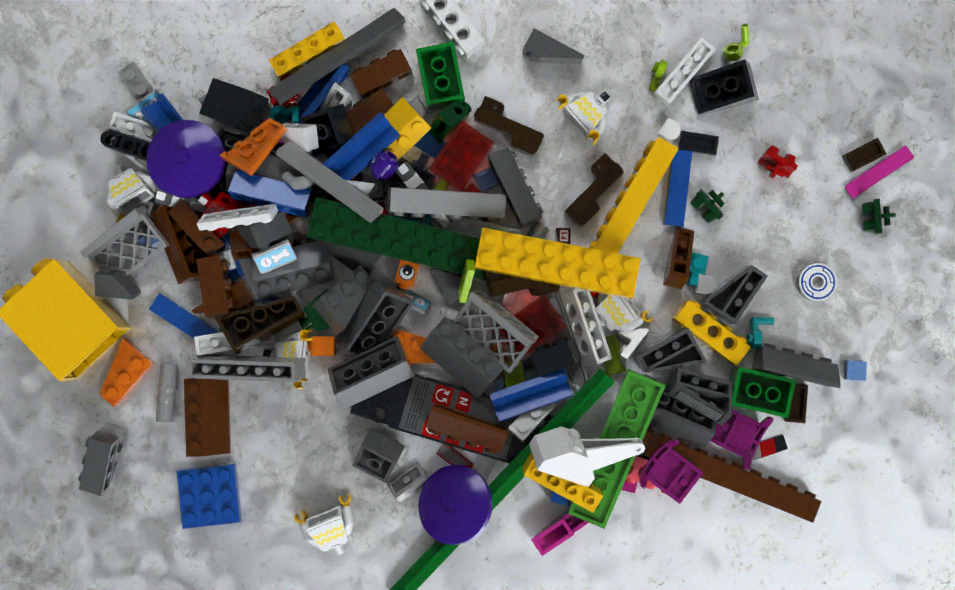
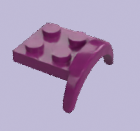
(741, 435)
(670, 472)

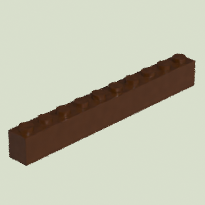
(739, 480)

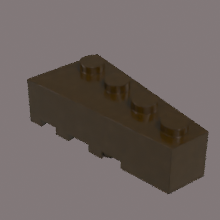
(258, 323)

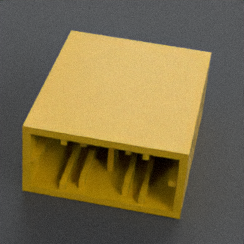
(62, 318)

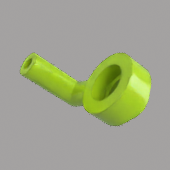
(735, 50)
(658, 70)

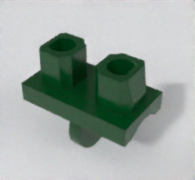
(713, 212)
(876, 225)

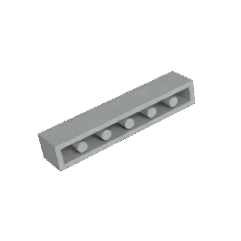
(446, 203)
(247, 368)

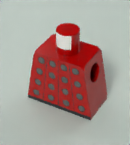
(220, 203)

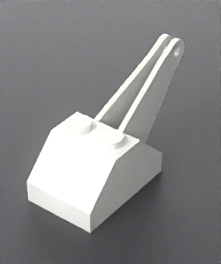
(574, 459)

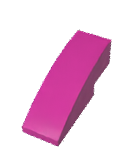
(557, 532)

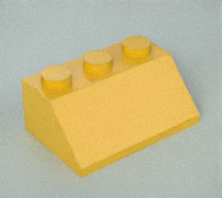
(408, 124)

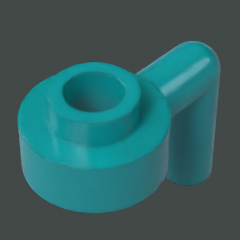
(281, 114)
(755, 336)

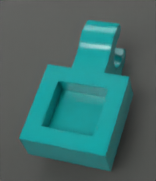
(697, 266)

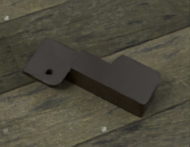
(523, 138)
(585, 205)
(504, 284)

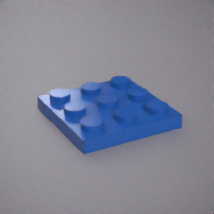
(209, 496)

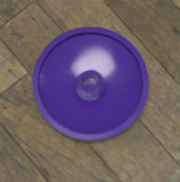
(186, 159)
(455, 505)

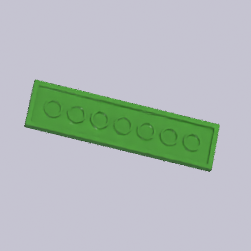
(627, 419)

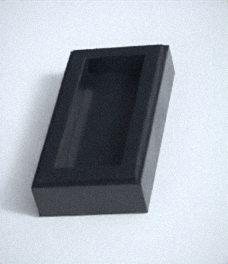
(698, 143)

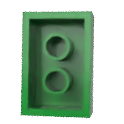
(440, 75)
(762, 391)

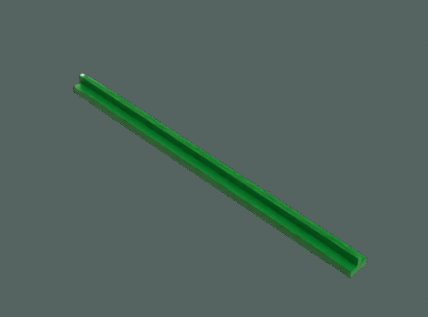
(509, 477)

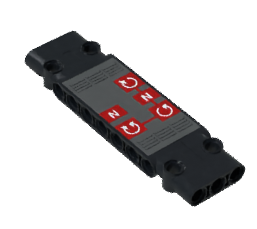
(410, 404)

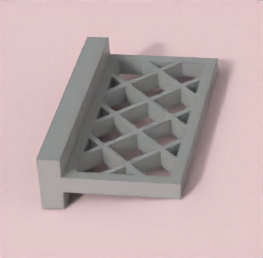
(119, 231)
(505, 320)

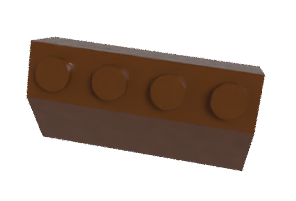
(182, 249)
(207, 417)
(467, 427)

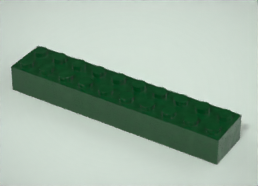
(393, 238)

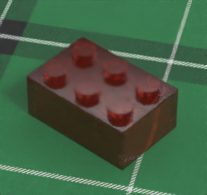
(461, 156)
(540, 318)

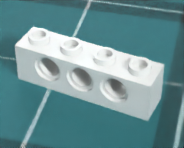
(451, 10)
(586, 327)

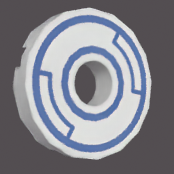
(827, 278)

